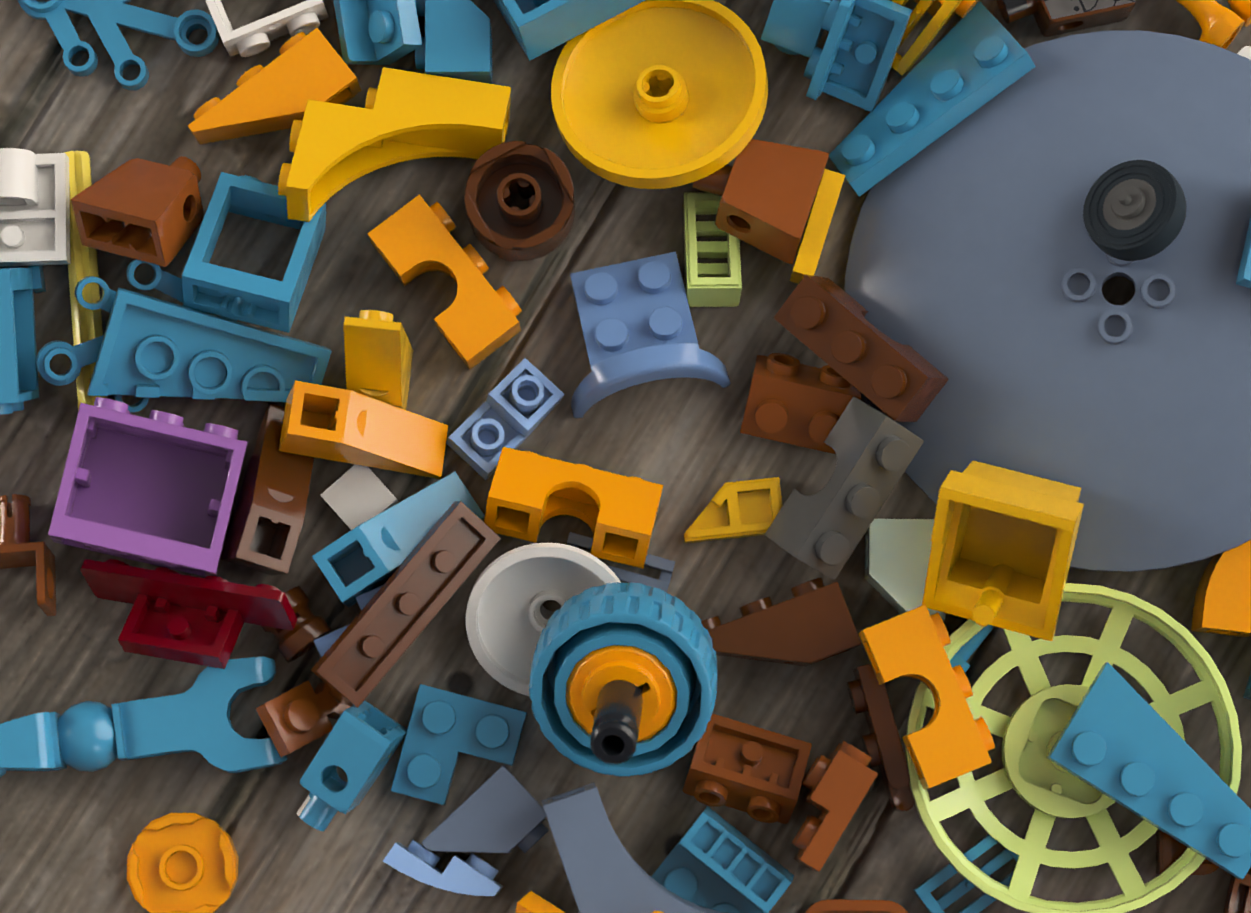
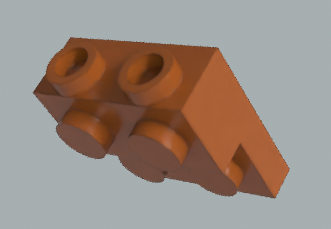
(837, 790)

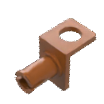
(19, 552)

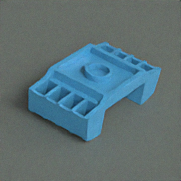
(722, 869)

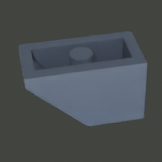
(492, 819)

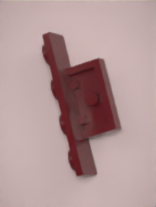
(184, 614)

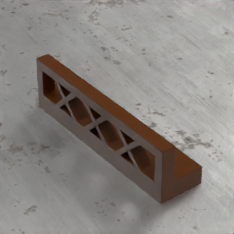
(405, 605)

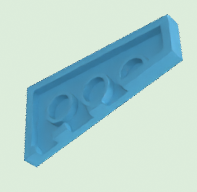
(184, 352)
(1146, 767)

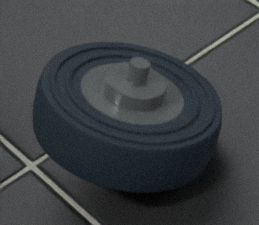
(1134, 210)

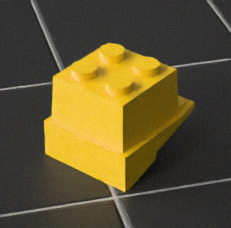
(1002, 548)

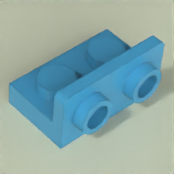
(377, 30)

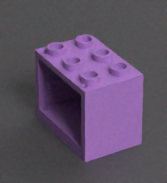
(148, 488)

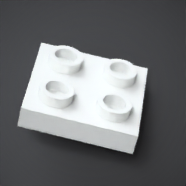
(34, 208)

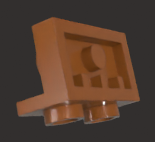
(747, 769)

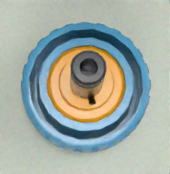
(623, 679)

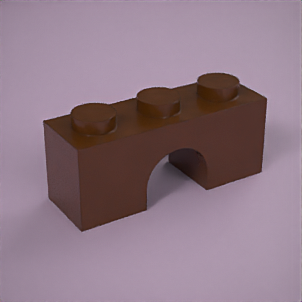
(876, 365)

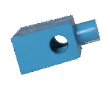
(359, 745)

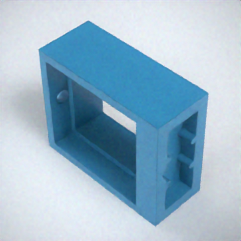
(219, 288)
(17, 340)

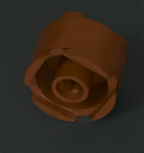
(533, 174)

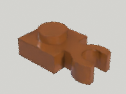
(299, 716)

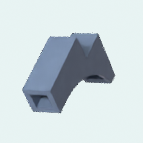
(598, 864)

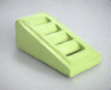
(709, 282)

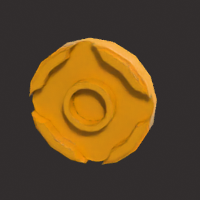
(182, 865)

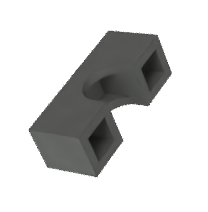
(869, 464)

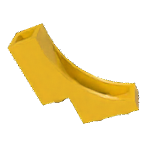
(401, 121)

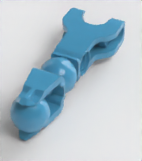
(194, 721)

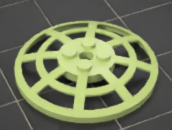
(1050, 788)

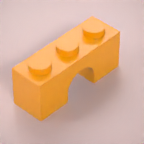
(420, 241)
(536, 488)
(915, 649)

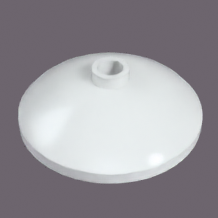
(508, 610)

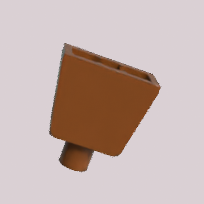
(767, 195)
(141, 210)

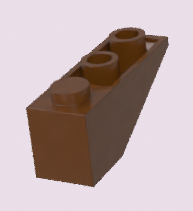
(269, 503)
(791, 632)

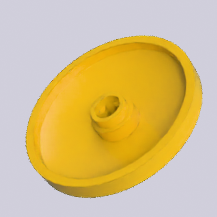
(660, 93)

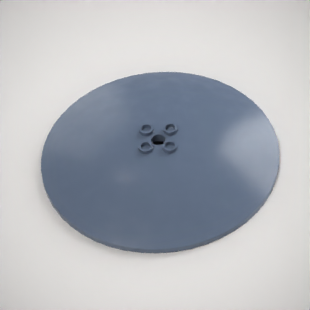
(996, 284)

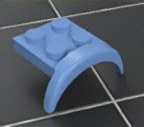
(637, 329)

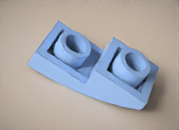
(505, 418)
(460, 876)

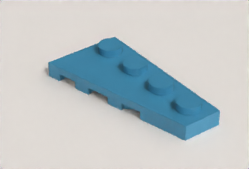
(937, 94)

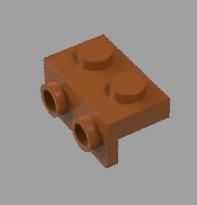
(795, 401)

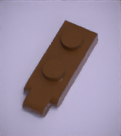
(883, 741)

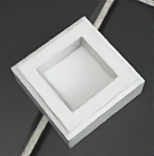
(358, 496)

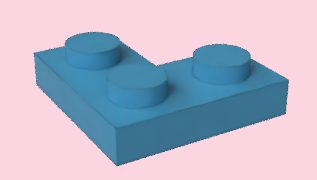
(444, 727)

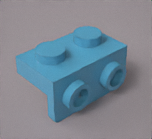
(857, 50)

